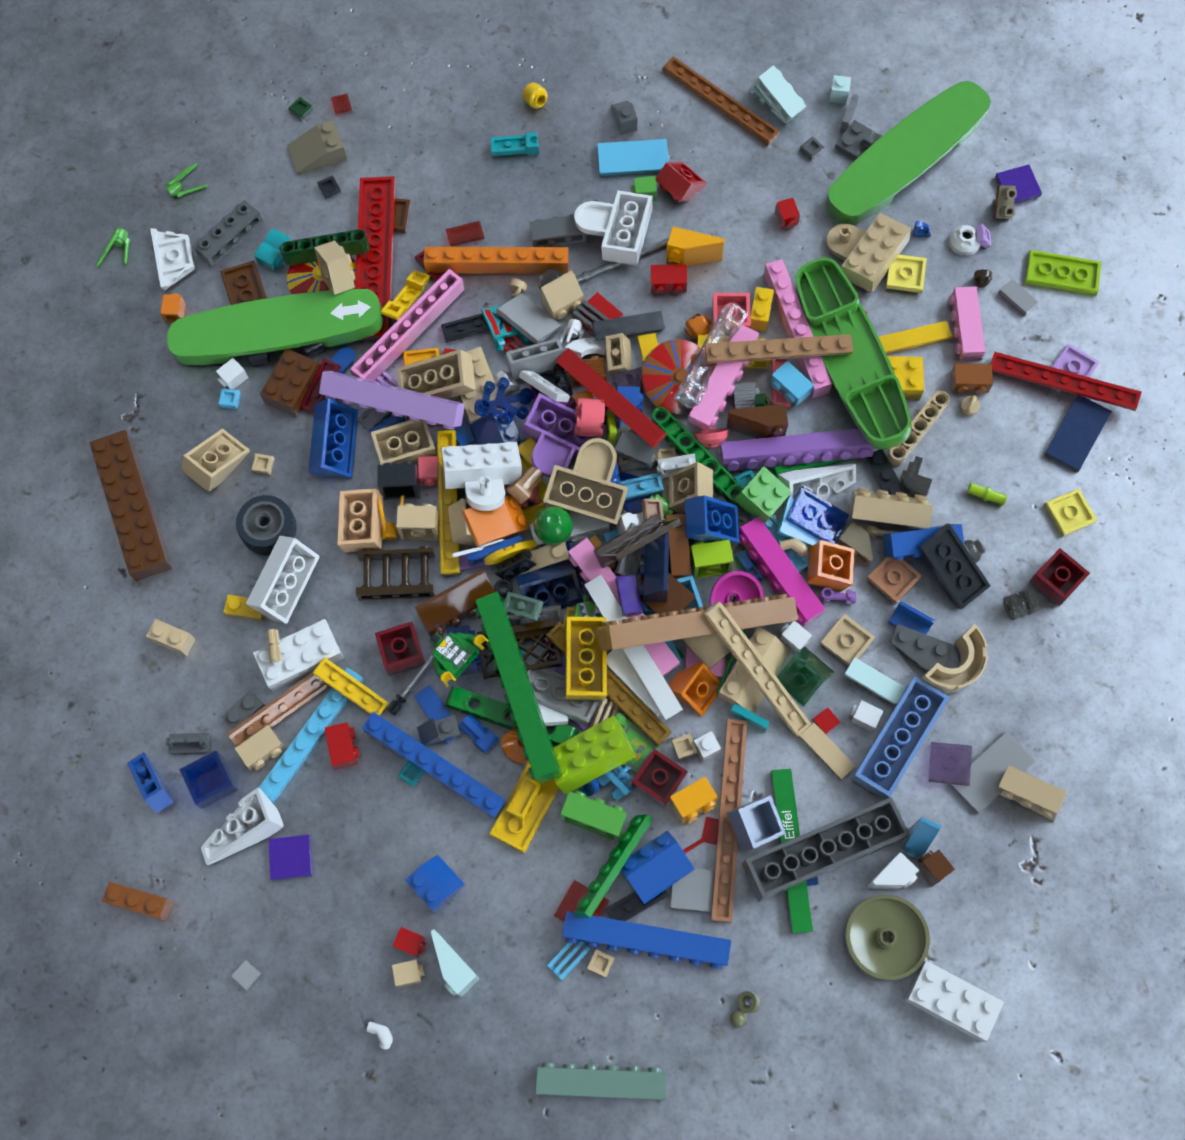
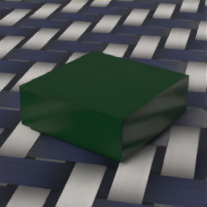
(300, 108)

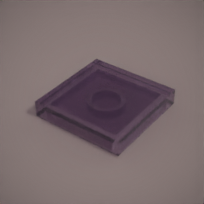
(950, 763)

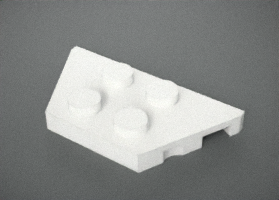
(172, 257)

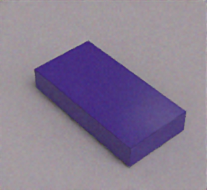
(629, 595)

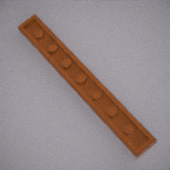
(721, 101)

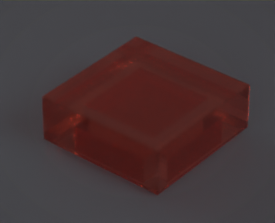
(341, 103)

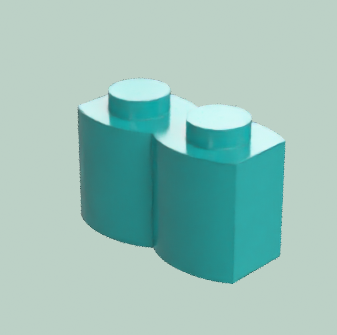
(269, 252)

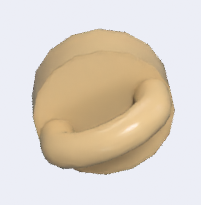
(517, 287)
(970, 405)

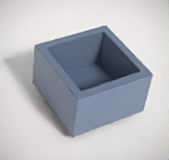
(756, 823)

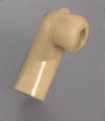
(795, 544)

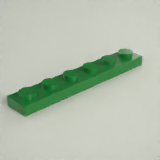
(610, 870)

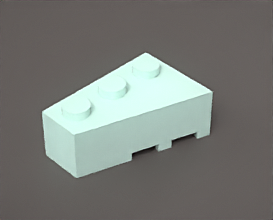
(778, 94)

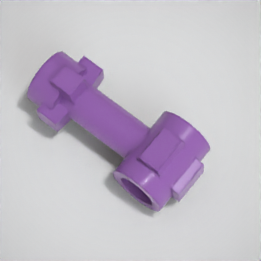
(827, 594)

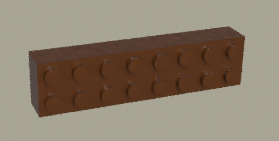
(130, 505)

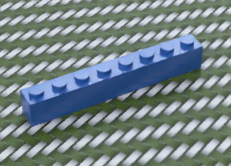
(434, 765)
(647, 938)

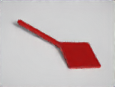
(709, 835)

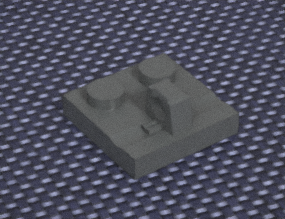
(856, 140)

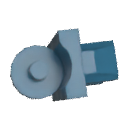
(622, 787)

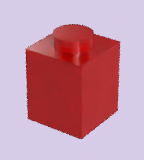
(787, 213)
(410, 942)

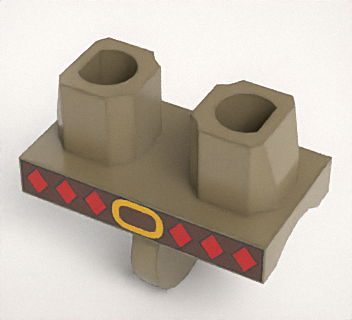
(1004, 201)

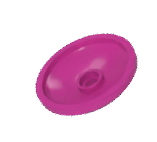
(736, 584)

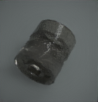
(1023, 603)

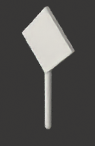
(476, 549)

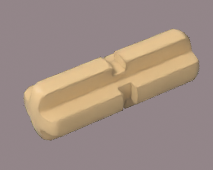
(273, 641)

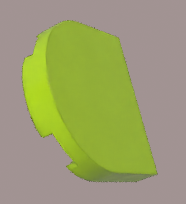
(611, 431)

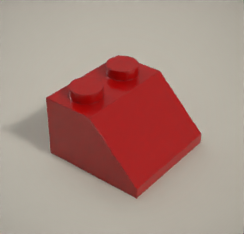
(680, 181)

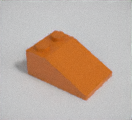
(496, 524)

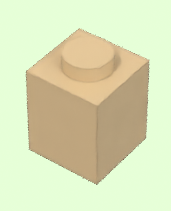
(408, 973)

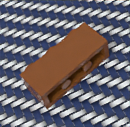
(137, 901)

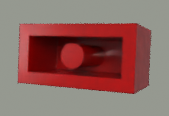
(668, 278)
(341, 745)

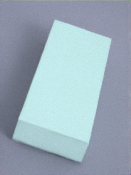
(874, 681)

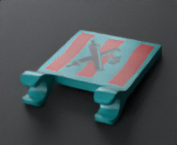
(500, 328)

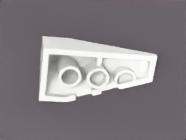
(821, 481)
(248, 825)

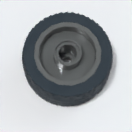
(263, 521)

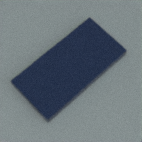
(1078, 433)

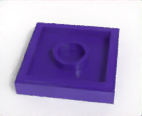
(1023, 179)
(290, 857)

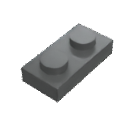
(243, 709)

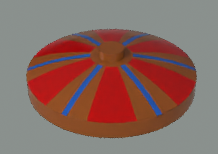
(665, 371)

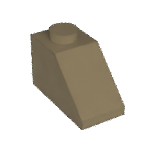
(858, 539)

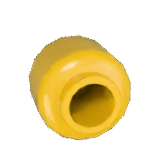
(534, 95)

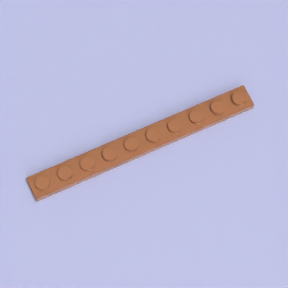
(727, 842)

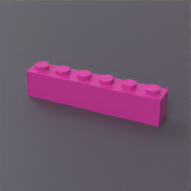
(779, 569)

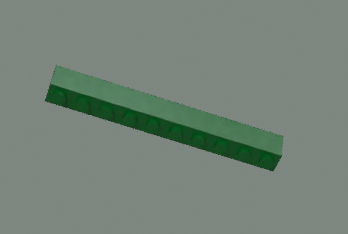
(518, 688)

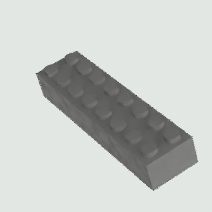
(825, 849)

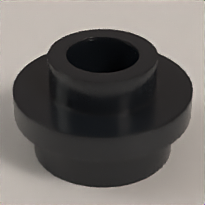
(503, 583)

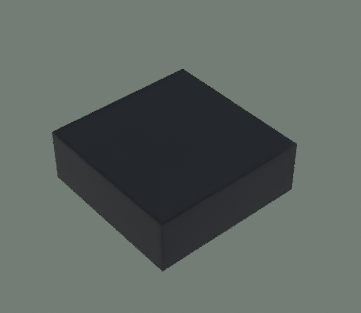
(328, 187)

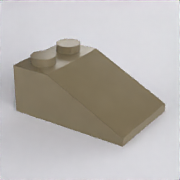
(317, 148)

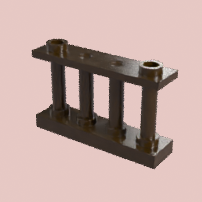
(386, 590)

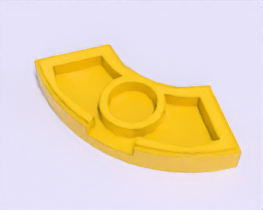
(509, 552)

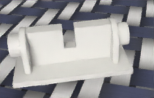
(673, 464)

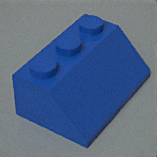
(656, 867)

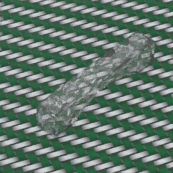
(697, 378)

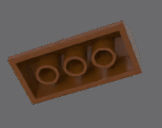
(454, 603)

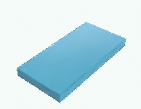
(632, 157)

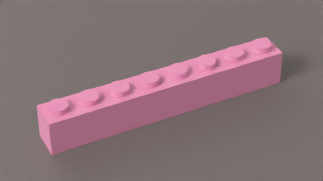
(796, 324)
(408, 327)
(584, 557)

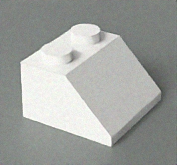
(895, 875)

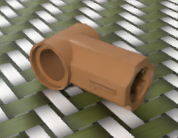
(522, 488)

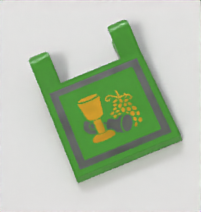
(639, 742)

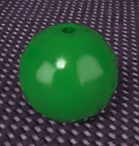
(553, 525)

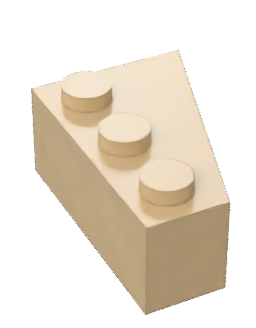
(1032, 792)

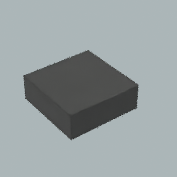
(812, 148)

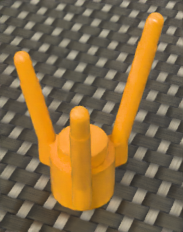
(388, 529)

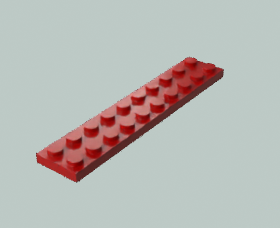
(376, 218)

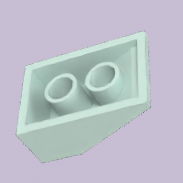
(453, 968)

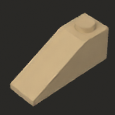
(548, 556)

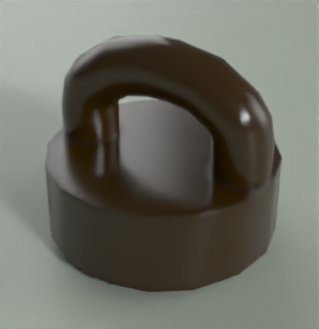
(982, 276)

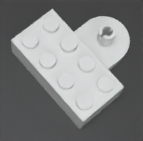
(620, 223)
(482, 472)

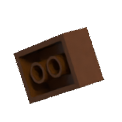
(289, 382)

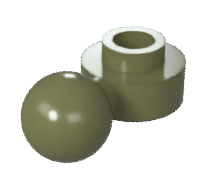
(738, 1017)

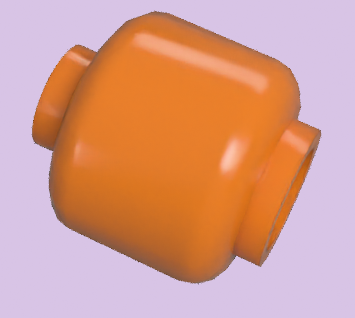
(697, 326)

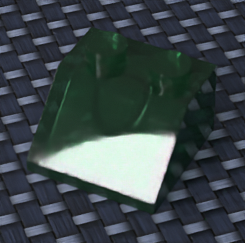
(804, 675)

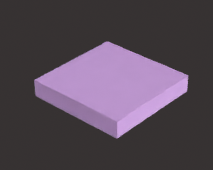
(1075, 361)

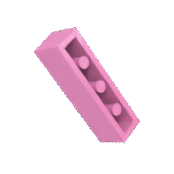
(967, 323)

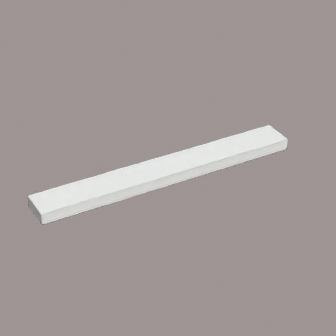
(637, 655)

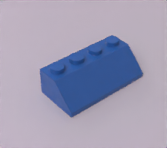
(333, 440)

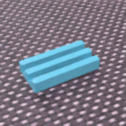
(556, 970)

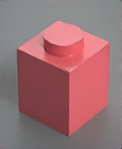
(428, 470)

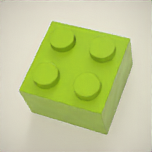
(711, 558)

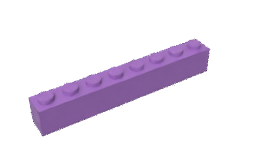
(794, 449)

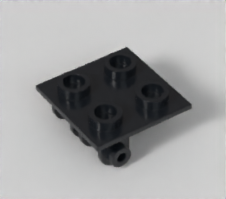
(558, 378)

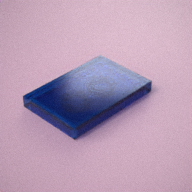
(817, 516)

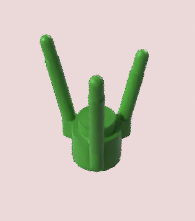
(174, 186)
(118, 239)

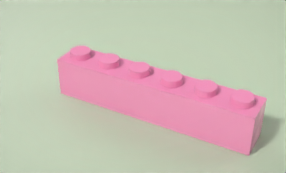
(720, 386)

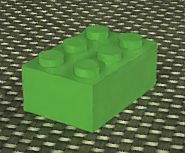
(594, 815)

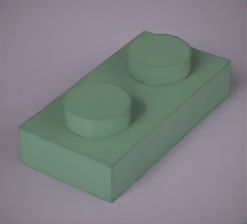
(523, 606)

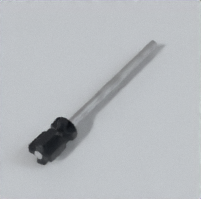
(395, 706)

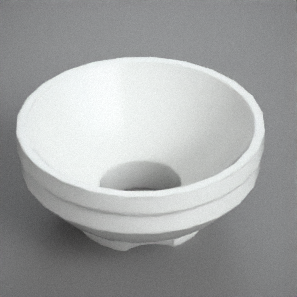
(962, 245)

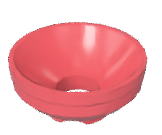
(712, 438)

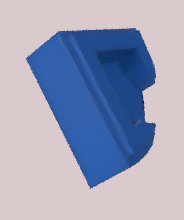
(921, 229)

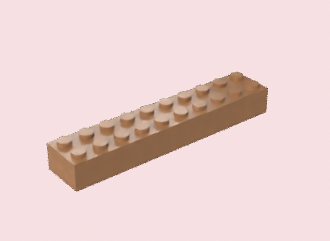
(693, 623)

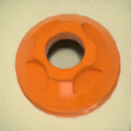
(513, 747)

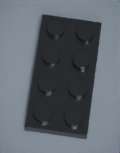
(954, 566)

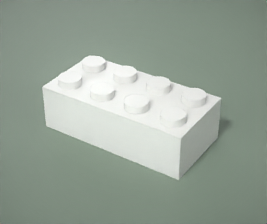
(282, 579)
(299, 655)
(954, 1001)

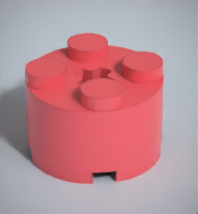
(589, 417)

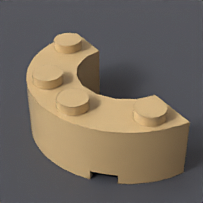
(972, 664)

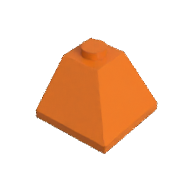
(695, 687)

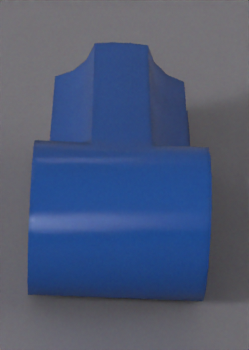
(481, 736)

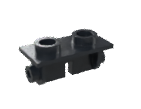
(509, 569)

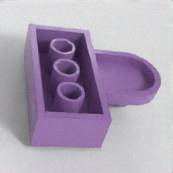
(554, 429)

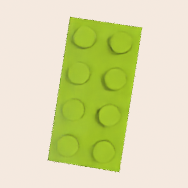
(592, 754)

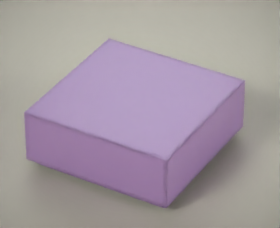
(983, 236)

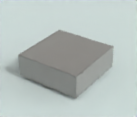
(246, 975)

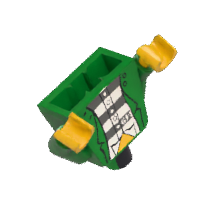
(454, 654)

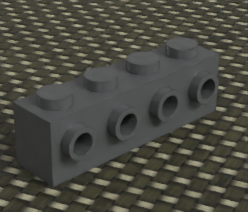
(228, 233)

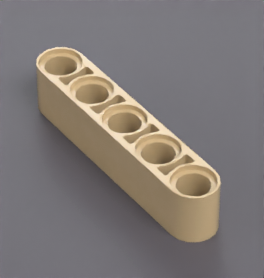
(923, 422)

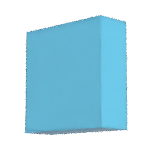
(229, 398)

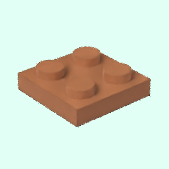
(894, 578)

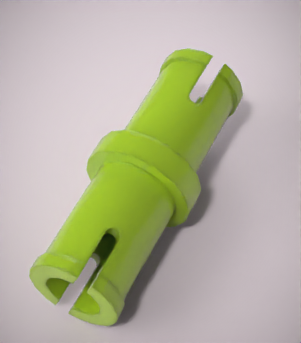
(987, 494)

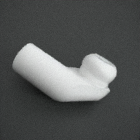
(383, 1033)

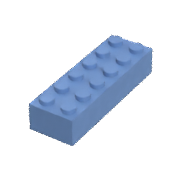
(900, 738)

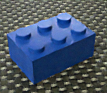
(711, 520)

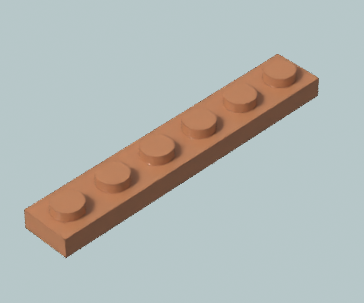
(278, 708)

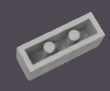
(534, 358)

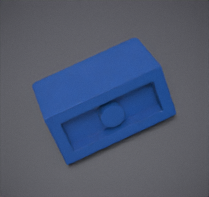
(911, 618)

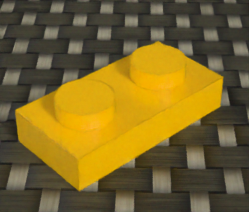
(237, 607)

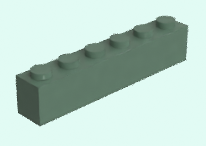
(601, 1083)

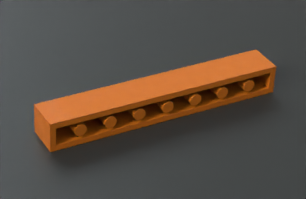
(495, 260)

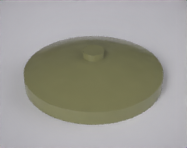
(887, 937)

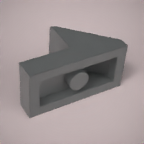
(438, 730)

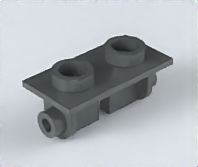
(188, 743)

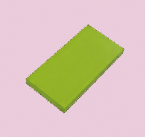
(1063, 272)

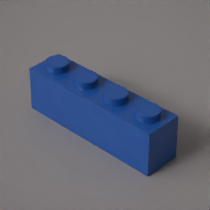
(906, 542)

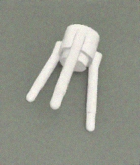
(572, 330)

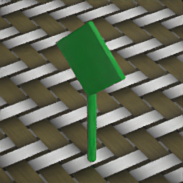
(727, 670)

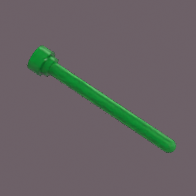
(782, 469)

